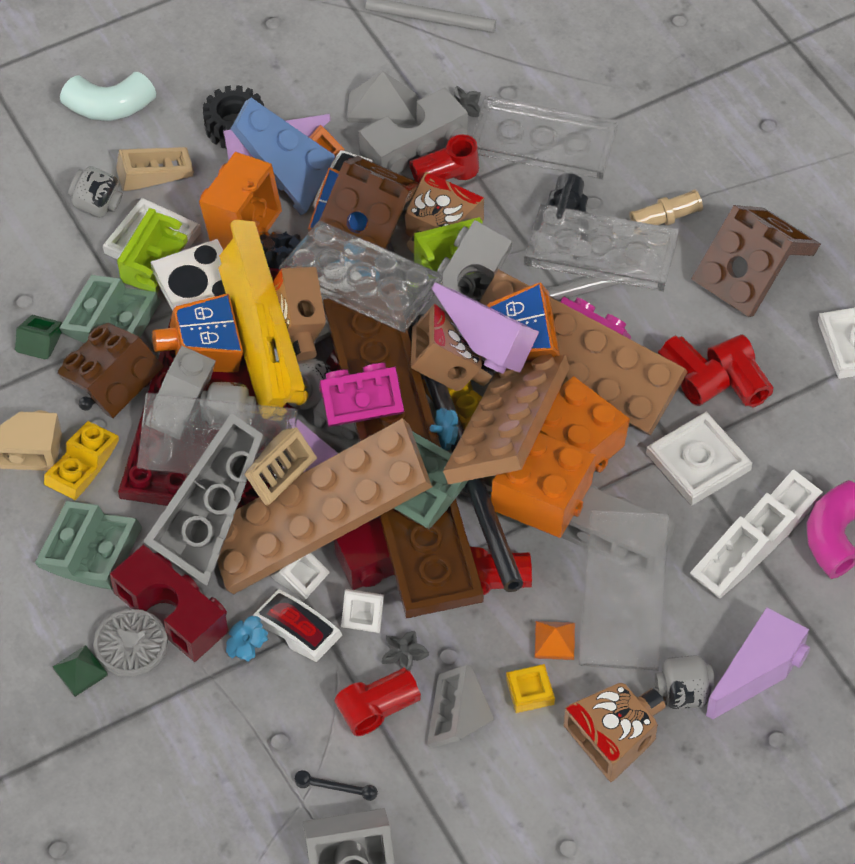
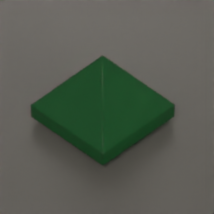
(80, 670)

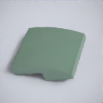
(109, 301)
(432, 503)
(88, 544)

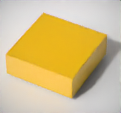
(530, 688)

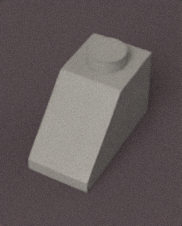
(188, 374)

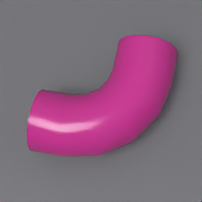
(827, 530)

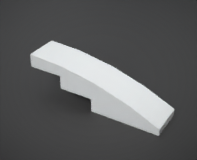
(757, 534)

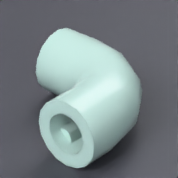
(108, 102)

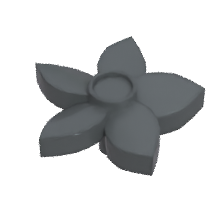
(468, 101)
(404, 650)

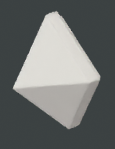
(362, 610)

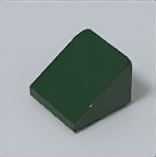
(37, 336)

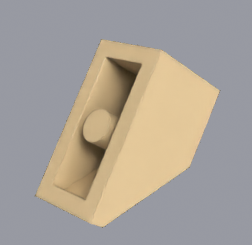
(30, 441)

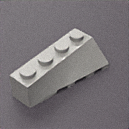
(203, 508)

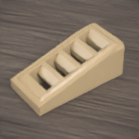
(134, 169)
(301, 458)

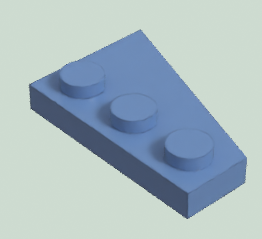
(295, 158)

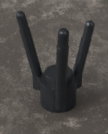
(568, 194)

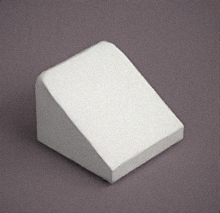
(302, 575)

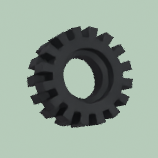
(222, 105)

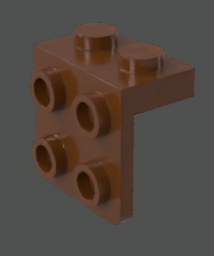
(111, 367)

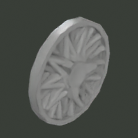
(130, 642)

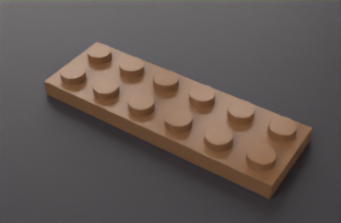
(606, 361)
(507, 420)
(323, 505)

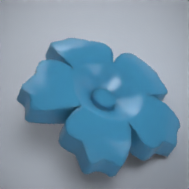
(446, 427)
(245, 638)

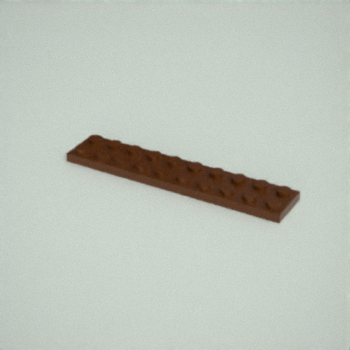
(431, 564)

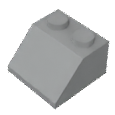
(350, 839)

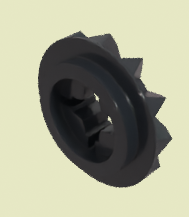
(278, 247)

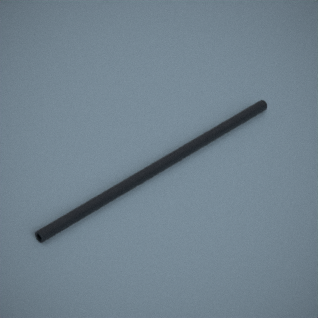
(478, 493)

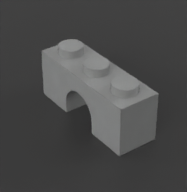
(437, 120)
(477, 251)

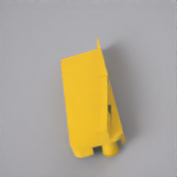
(260, 319)

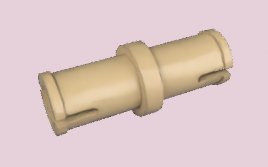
(668, 210)

